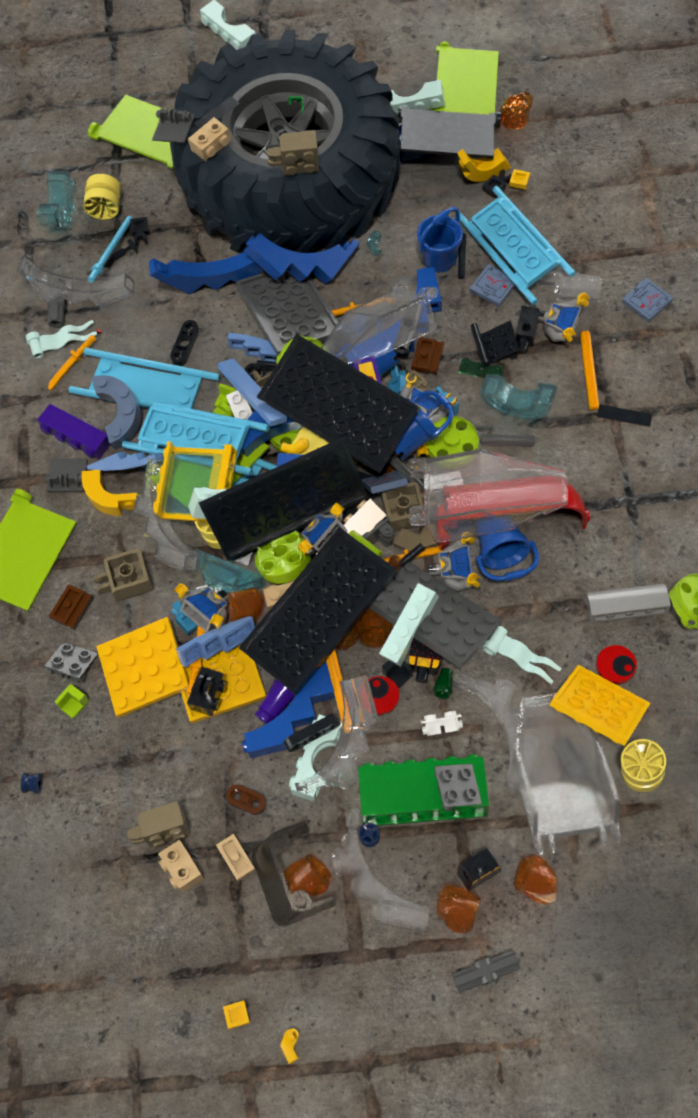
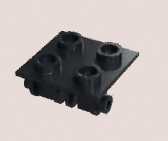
(500, 342)

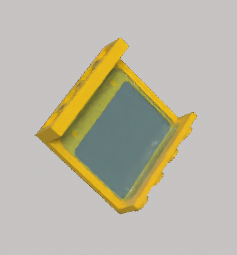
(189, 469)

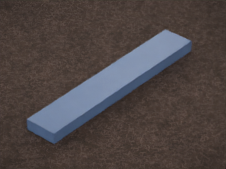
(249, 390)

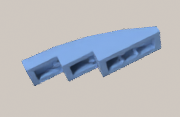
(253, 346)
(120, 461)
(215, 640)

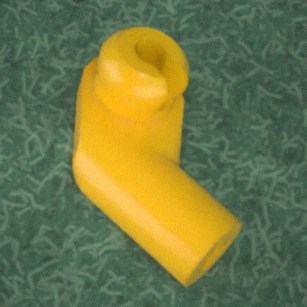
(297, 448)
(287, 1045)

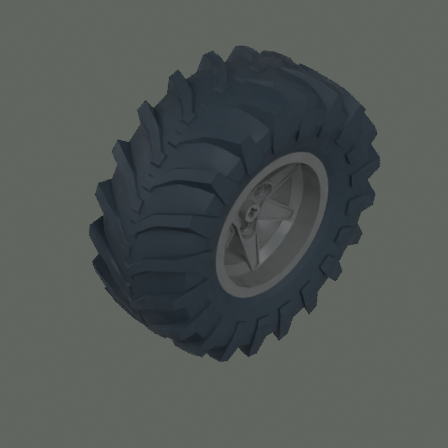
(353, 135)

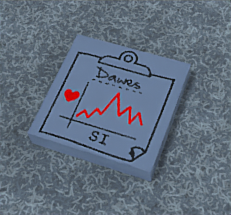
(492, 285)
(647, 300)
(384, 482)

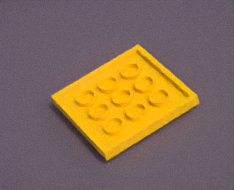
(142, 667)
(243, 682)
(600, 705)

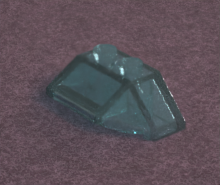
(227, 575)

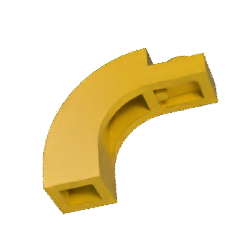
(482, 168)
(102, 500)

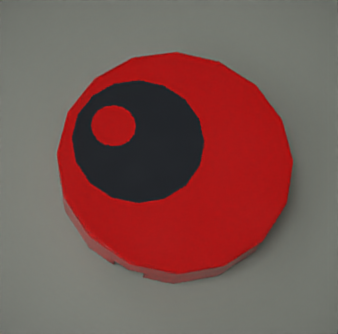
(616, 664)
(384, 694)

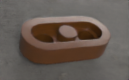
(247, 799)

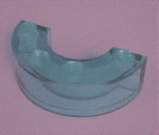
(59, 205)
(517, 402)

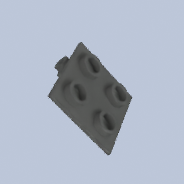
(173, 125)
(65, 475)
(382, 532)
(70, 662)
(457, 786)

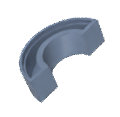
(129, 411)

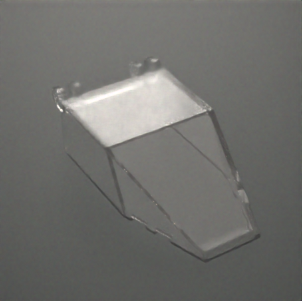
(382, 324)
(483, 493)
(562, 776)

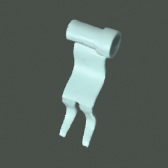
(56, 341)
(517, 652)

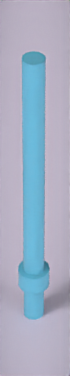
(98, 267)

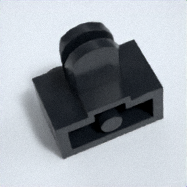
(207, 691)

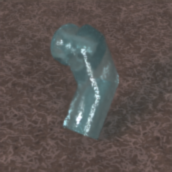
(373, 241)

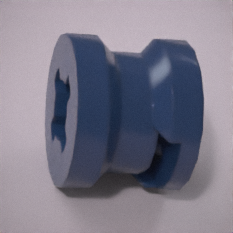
(31, 783)
(372, 832)

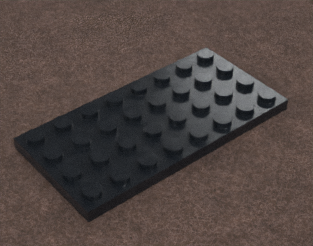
(338, 402)
(283, 499)
(318, 610)

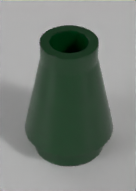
(443, 687)

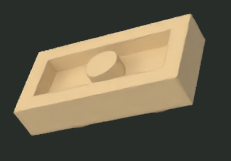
(235, 857)

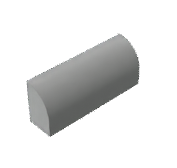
(627, 603)

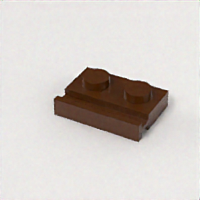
(427, 355)
(71, 606)

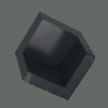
(398, 674)

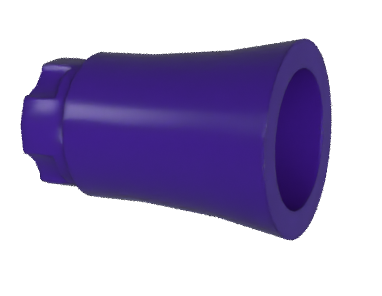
(274, 702)

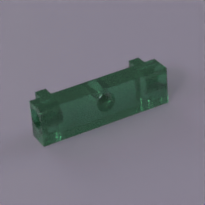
(473, 368)

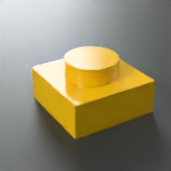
(519, 179)
(236, 1015)

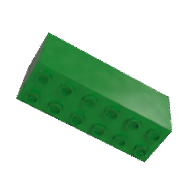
(410, 792)

